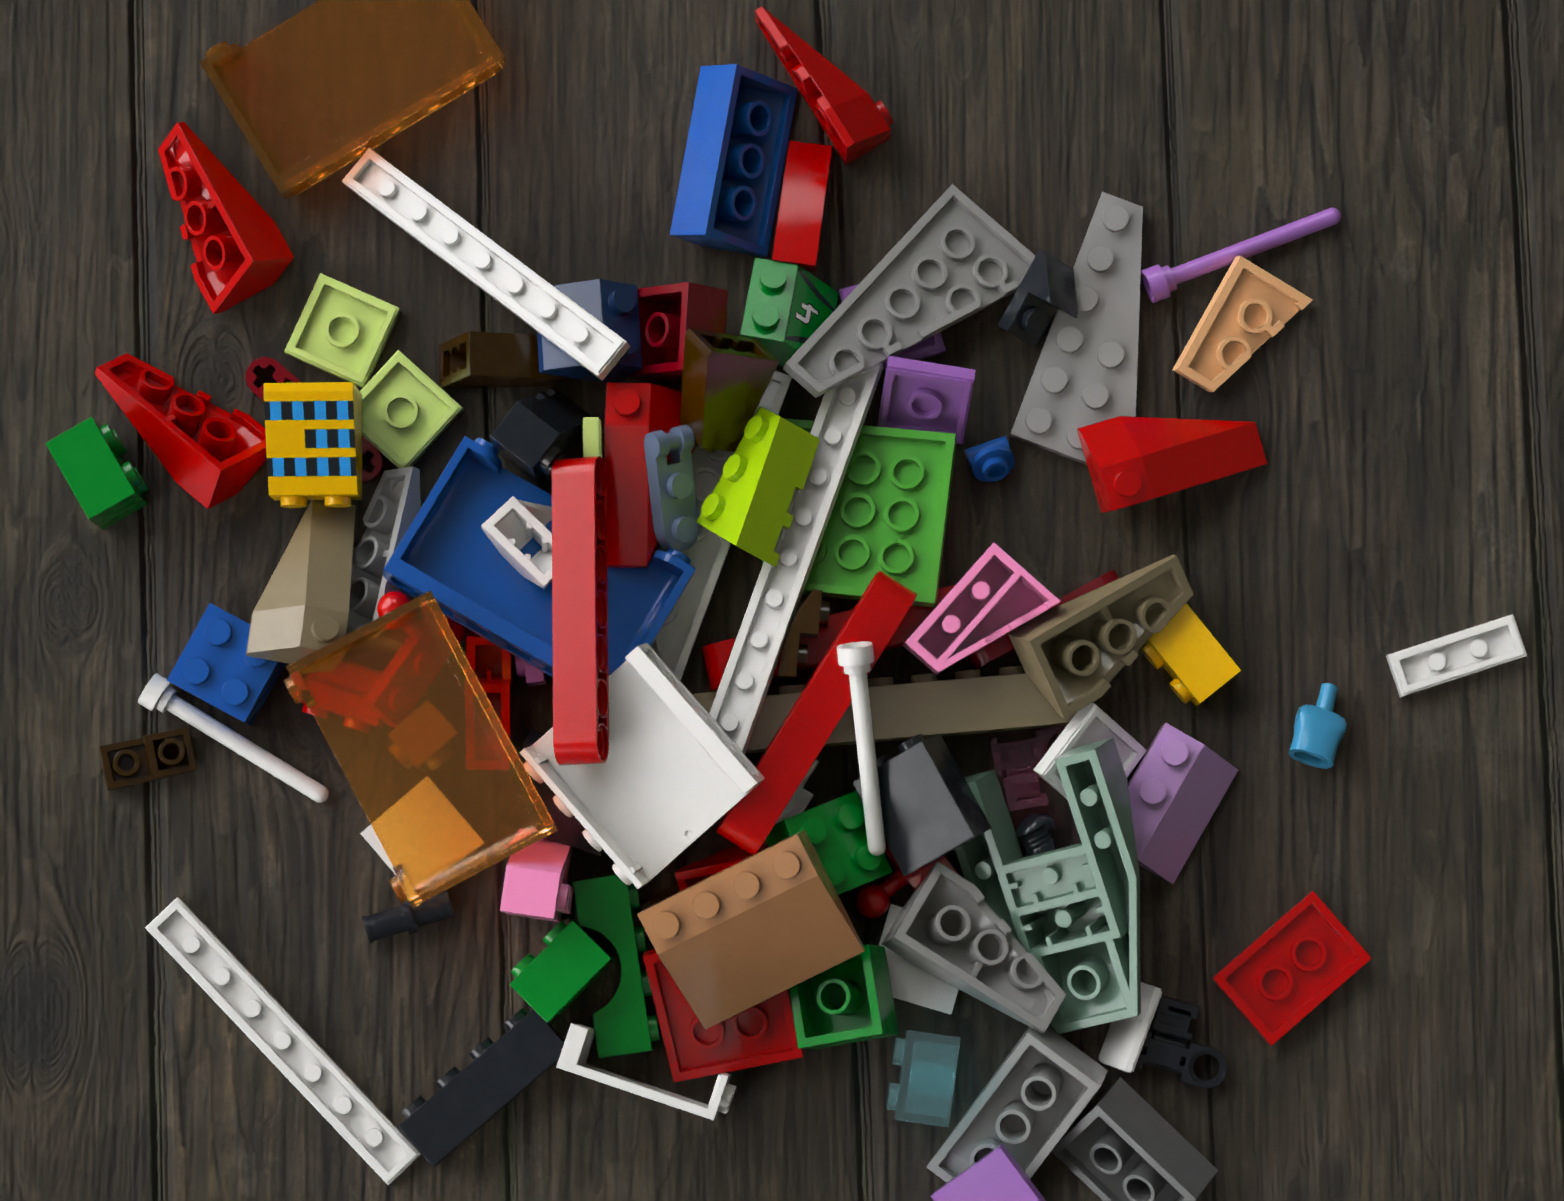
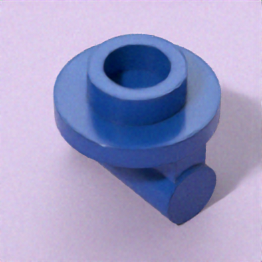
(991, 459)

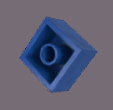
(218, 669)

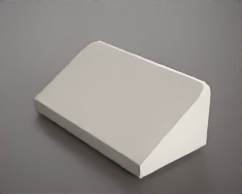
(1128, 1035)

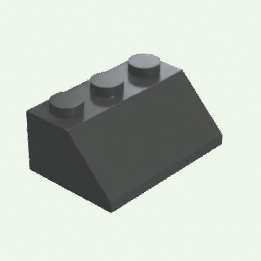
(1132, 1151)

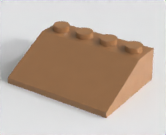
(752, 930)

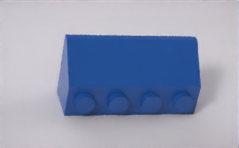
(733, 160)

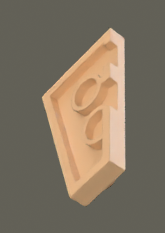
(1238, 320)

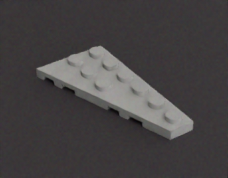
(930, 280)
(1092, 359)

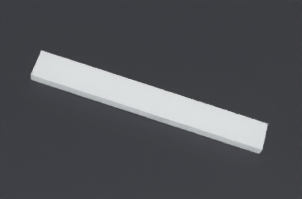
(486, 264)
(283, 1041)

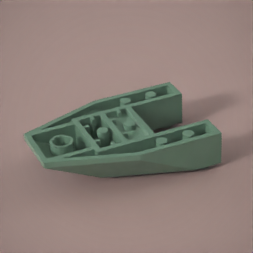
(1075, 902)

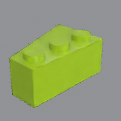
(759, 485)

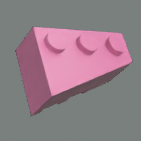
(978, 610)
(538, 882)

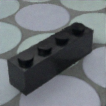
(483, 1087)

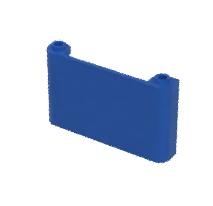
(487, 595)

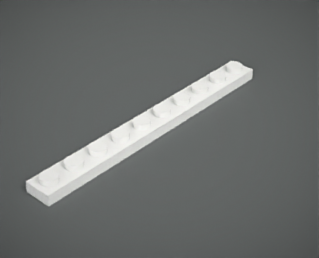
(781, 587)

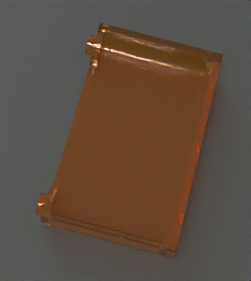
(348, 80)
(421, 749)

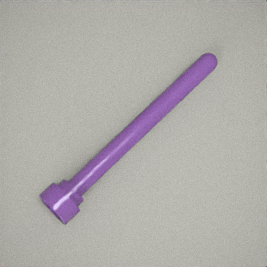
(1162, 280)

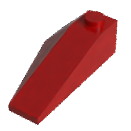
(230, 233)

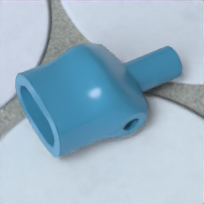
(1318, 730)

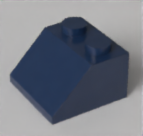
(614, 306)

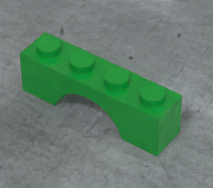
(624, 1022)

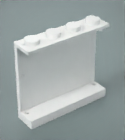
(664, 773)
(574, 1058)

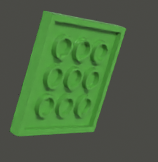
(887, 514)

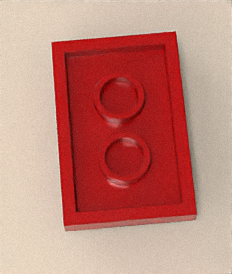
(1291, 968)

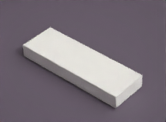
(1456, 655)

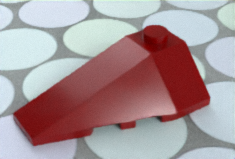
(837, 102)
(629, 415)
(196, 442)
(1158, 456)

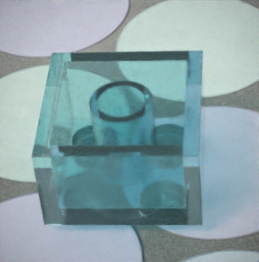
(924, 1078)

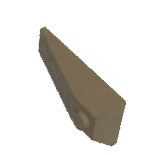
(309, 589)
(1088, 640)

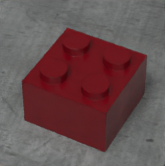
(664, 320)

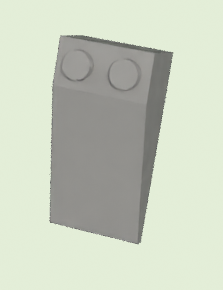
(1023, 1105)

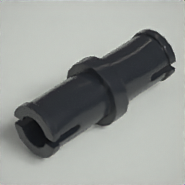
(407, 918)

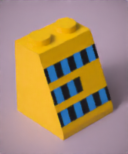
(313, 443)

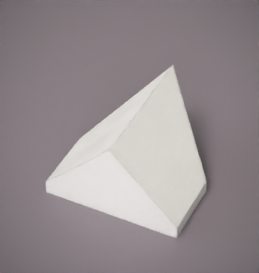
(513, 528)

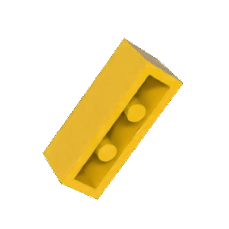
(1190, 657)

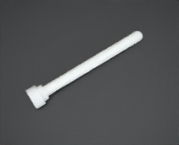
(856, 661)
(161, 696)

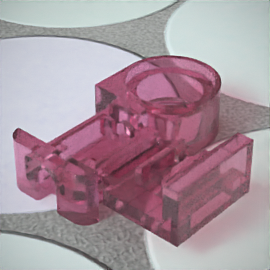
(1019, 765)

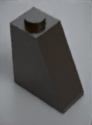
(492, 361)
(722, 386)

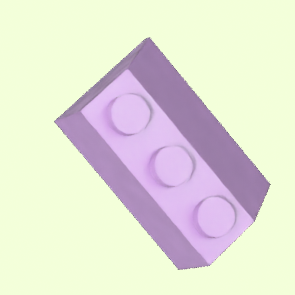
(1174, 799)

